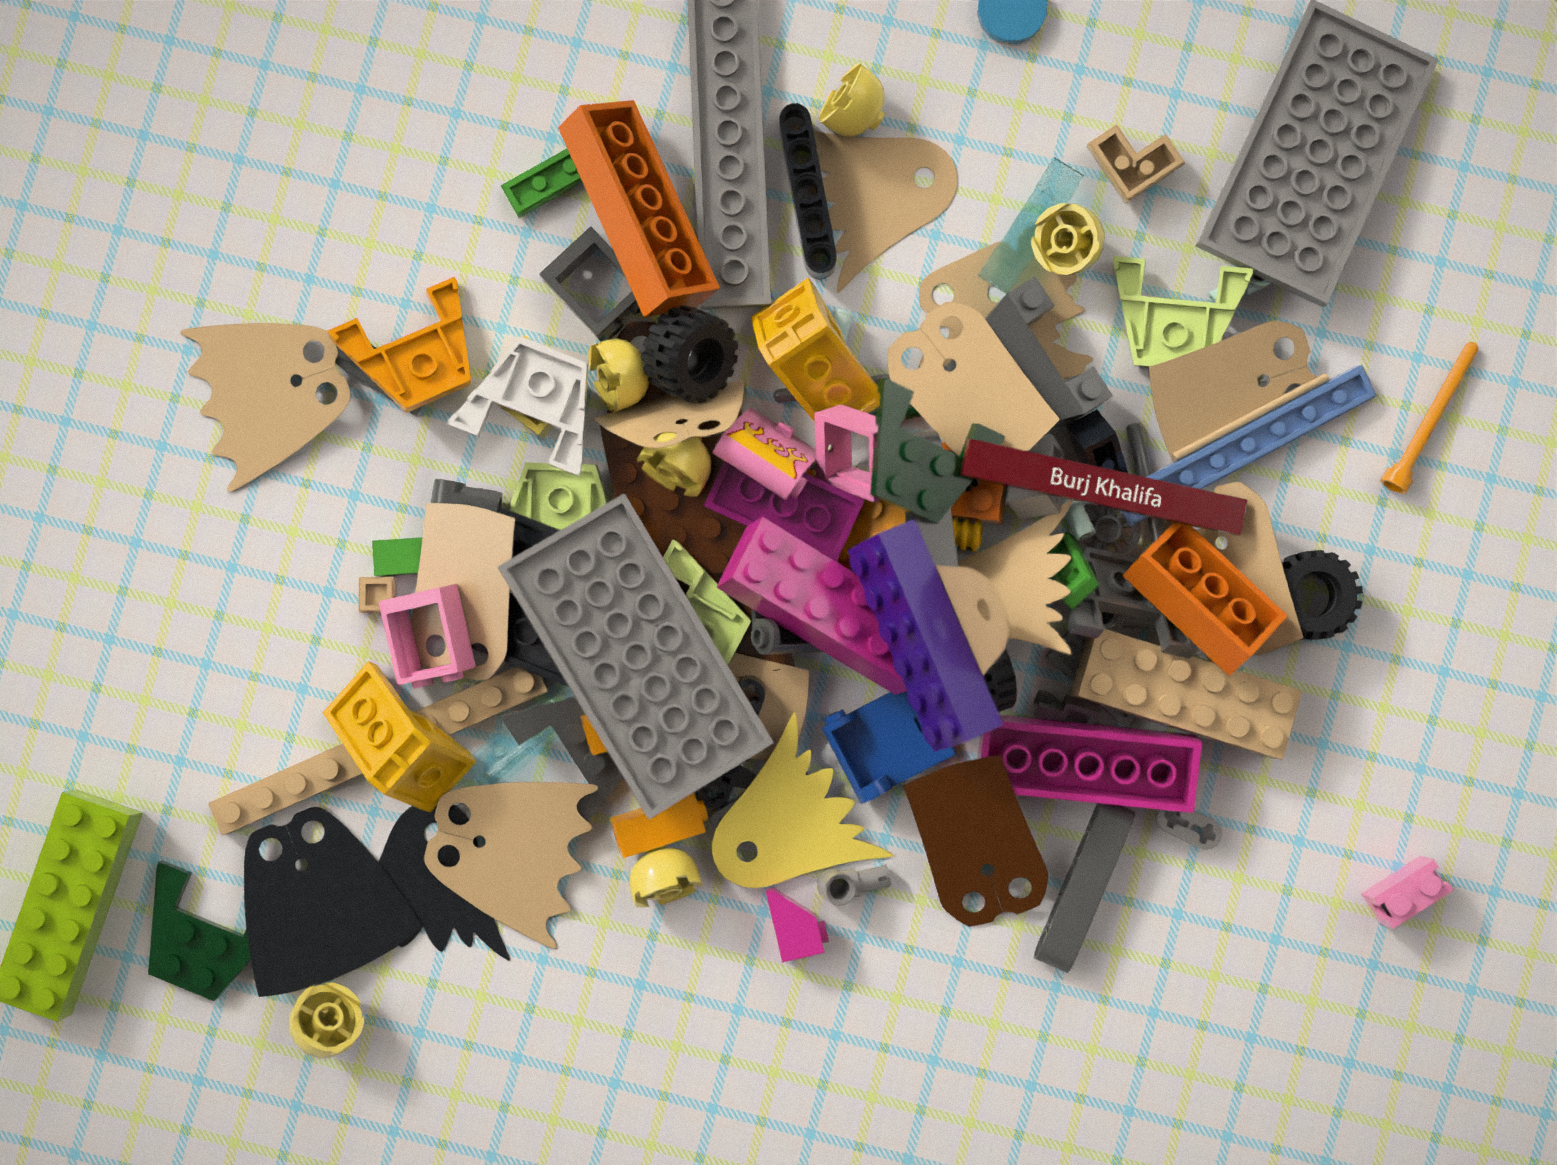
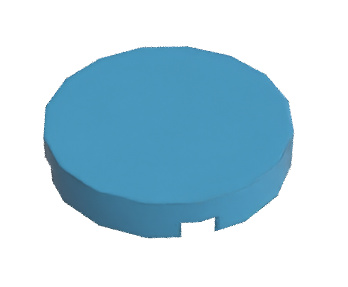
(1011, 19)

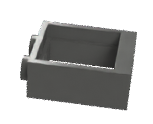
(568, 262)

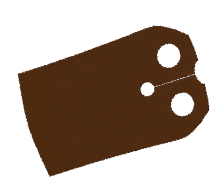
(973, 820)

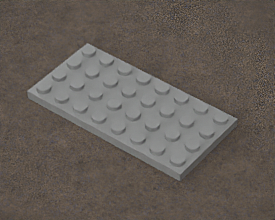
(1317, 153)
(635, 655)

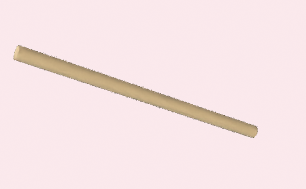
(1250, 417)

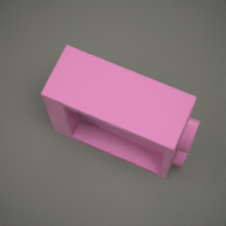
(835, 466)
(402, 641)

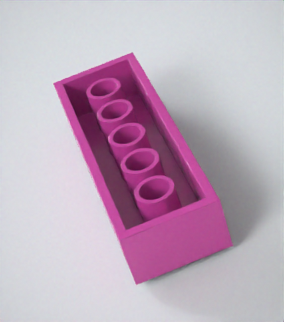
(810, 599)
(1097, 762)

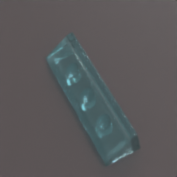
(503, 757)

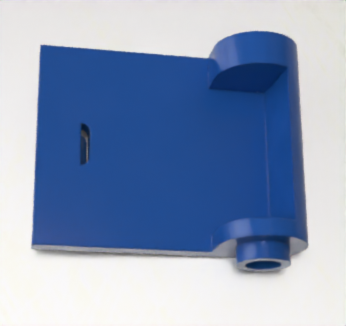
(880, 745)

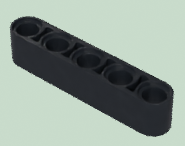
(807, 174)

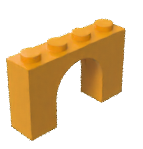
(637, 833)

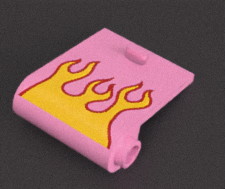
(767, 453)

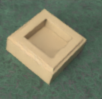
(374, 590)

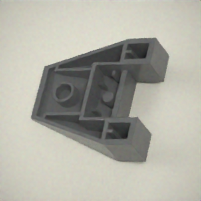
(1011, 324)

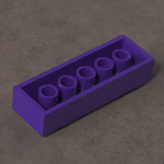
(924, 636)

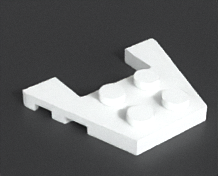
(539, 385)

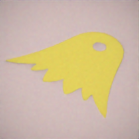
(788, 822)

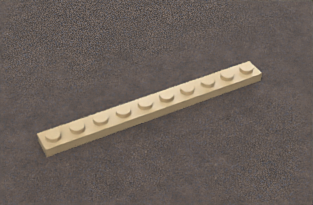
(338, 766)

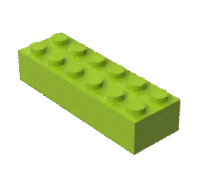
(66, 904)

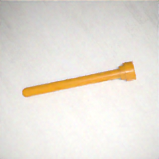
(1399, 476)

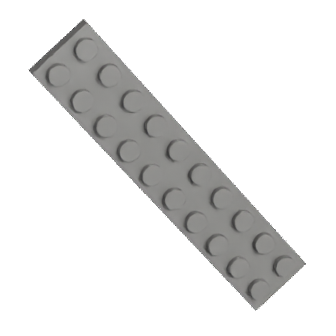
(729, 150)

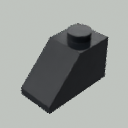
(1096, 442)

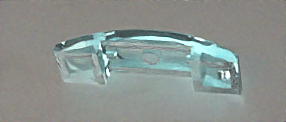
(1015, 250)

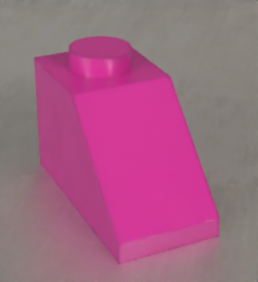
(795, 927)

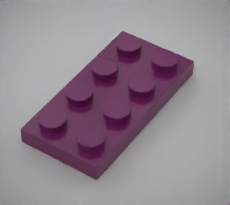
(818, 516)

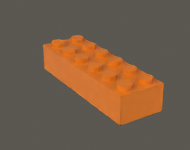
(638, 207)

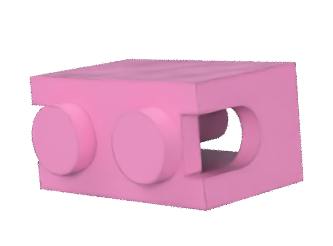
(1406, 892)

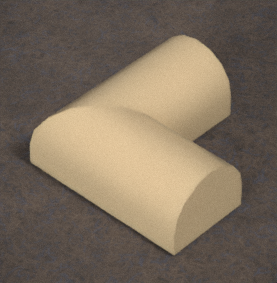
(1132, 171)

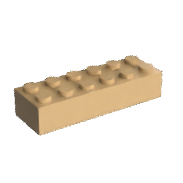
(1186, 694)

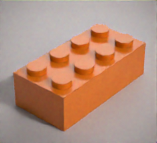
(1205, 596)

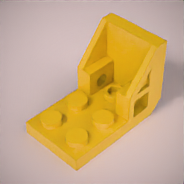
(811, 353)
(394, 746)

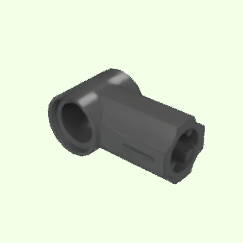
(457, 493)

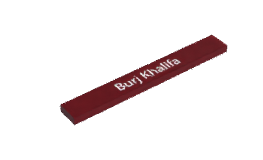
(1103, 487)

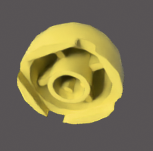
(855, 104)
(1068, 239)
(619, 373)
(679, 464)
(663, 876)
(326, 1020)

